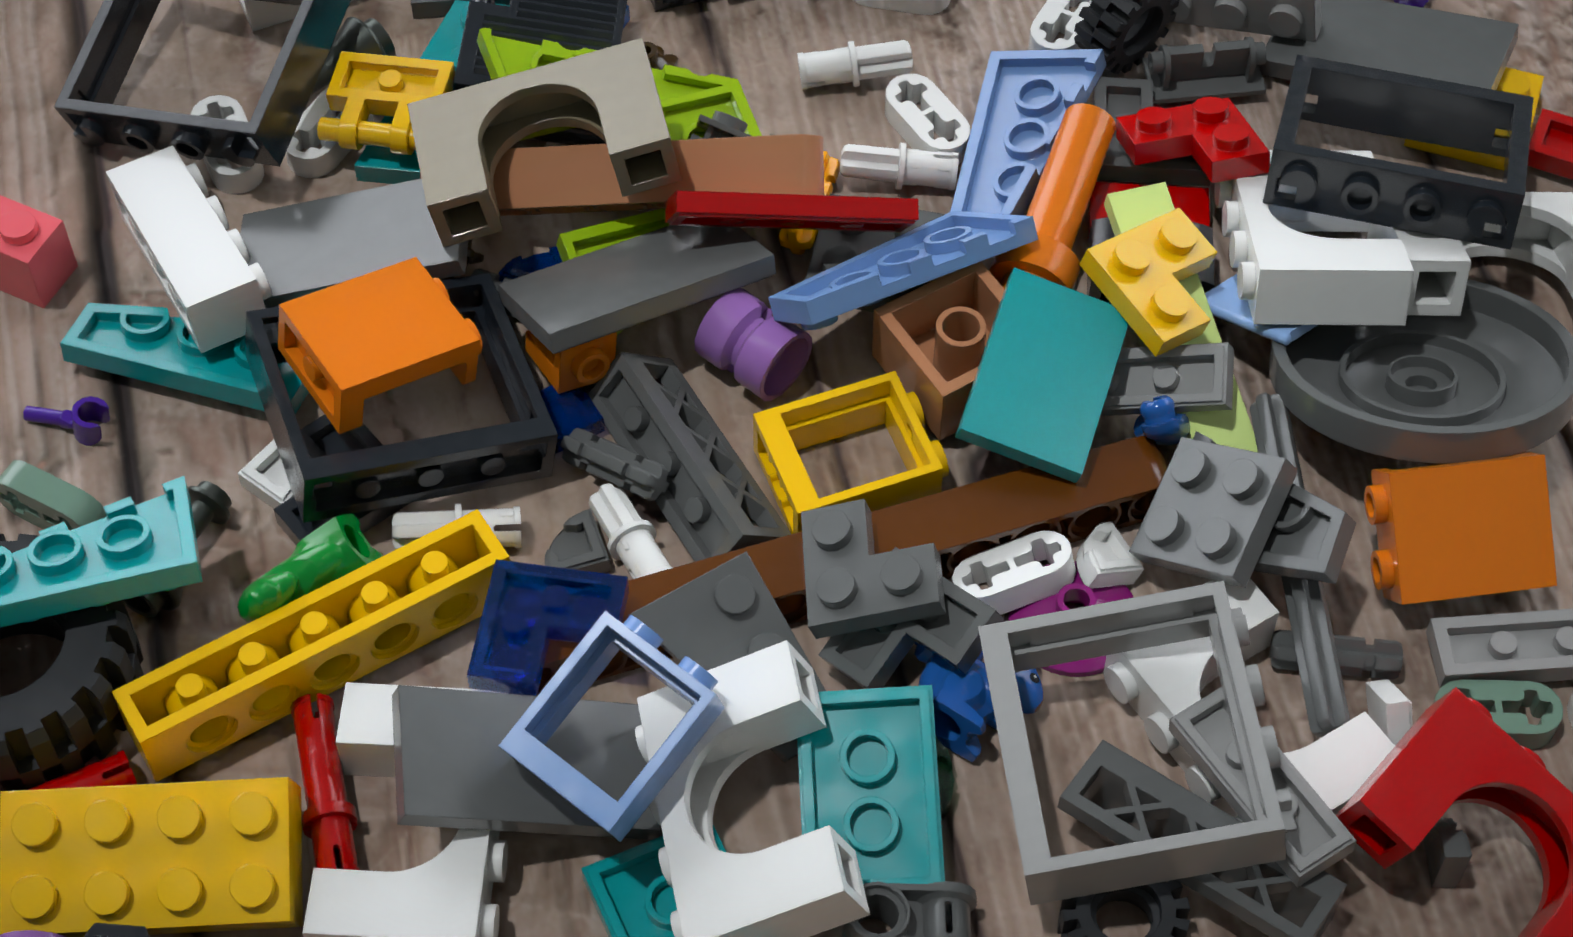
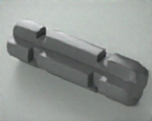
(615, 464)
(1382, 658)

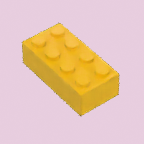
(152, 857)

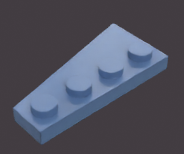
(1018, 122)
(900, 264)

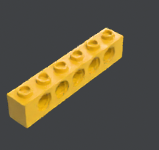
(310, 646)

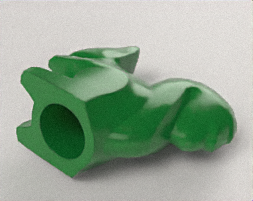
(316, 561)

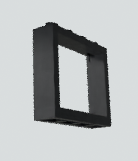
(111, 48)
(1392, 191)
(423, 466)

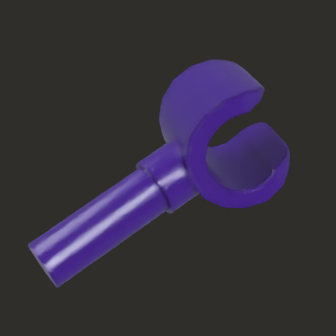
(82, 411)

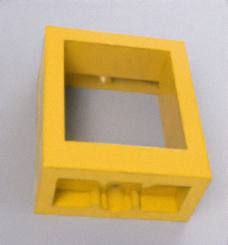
(838, 413)

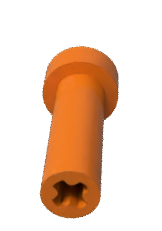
(1062, 198)

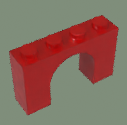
(1465, 757)

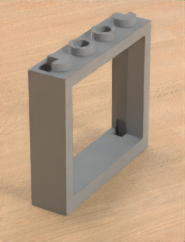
(1117, 629)

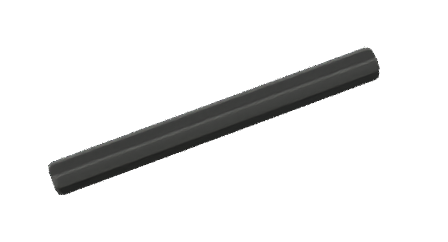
(1304, 598)

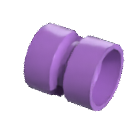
(746, 340)

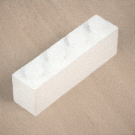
(189, 246)

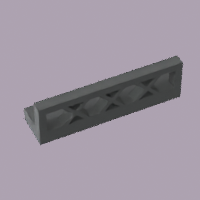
(654, 422)
(1139, 804)

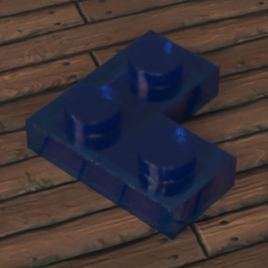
(526, 610)

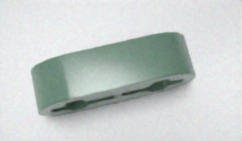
(45, 498)
(1503, 701)

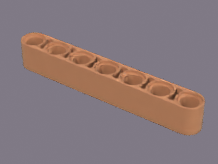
(585, 181)

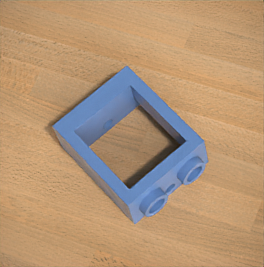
(569, 684)

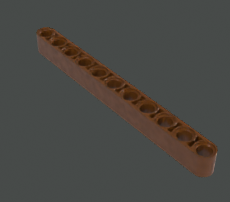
(959, 521)

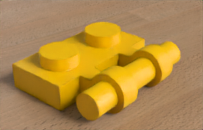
(383, 87)

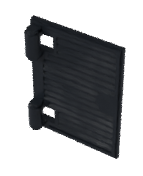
(568, 22)

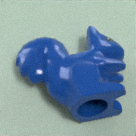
(965, 701)

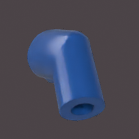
(1161, 422)

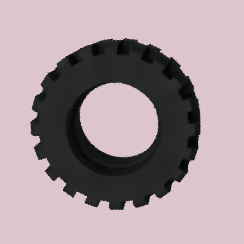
(71, 707)

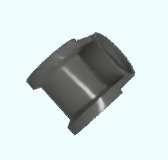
(917, 909)

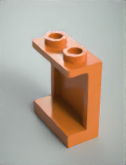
(375, 338)
(1461, 529)

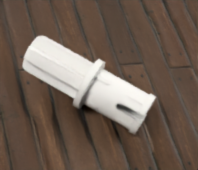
(854, 63)
(900, 165)
(413, 525)
(628, 535)

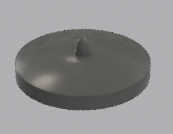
(1438, 384)

